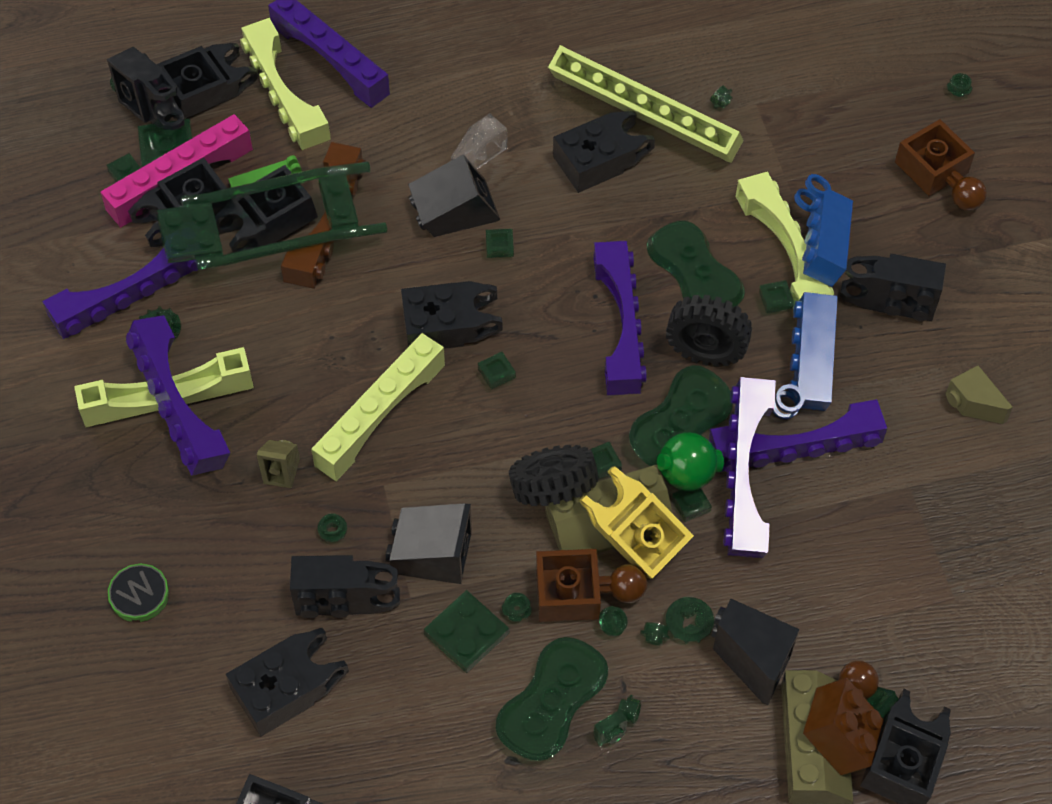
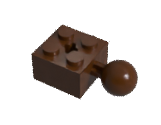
(939, 159)
(572, 586)
(843, 721)

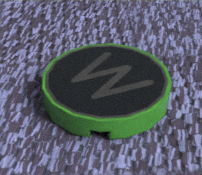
(138, 592)

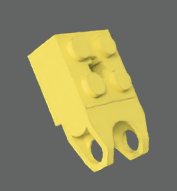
(630, 517)

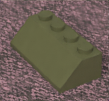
(571, 520)
(808, 772)

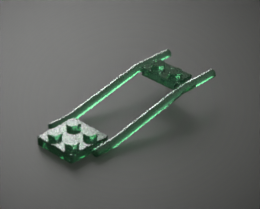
(193, 234)

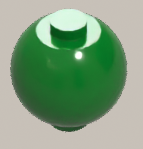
(689, 461)

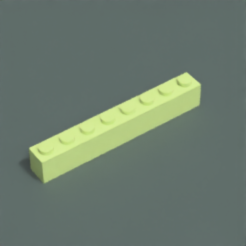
(646, 103)

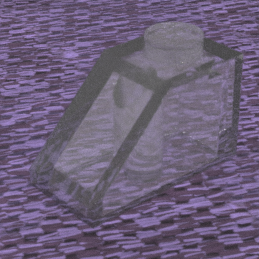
(482, 141)

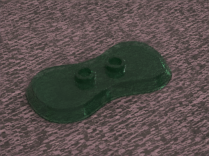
(687, 256)
(693, 404)
(540, 716)

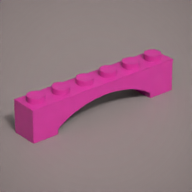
(221, 142)

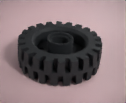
(709, 330)
(553, 475)

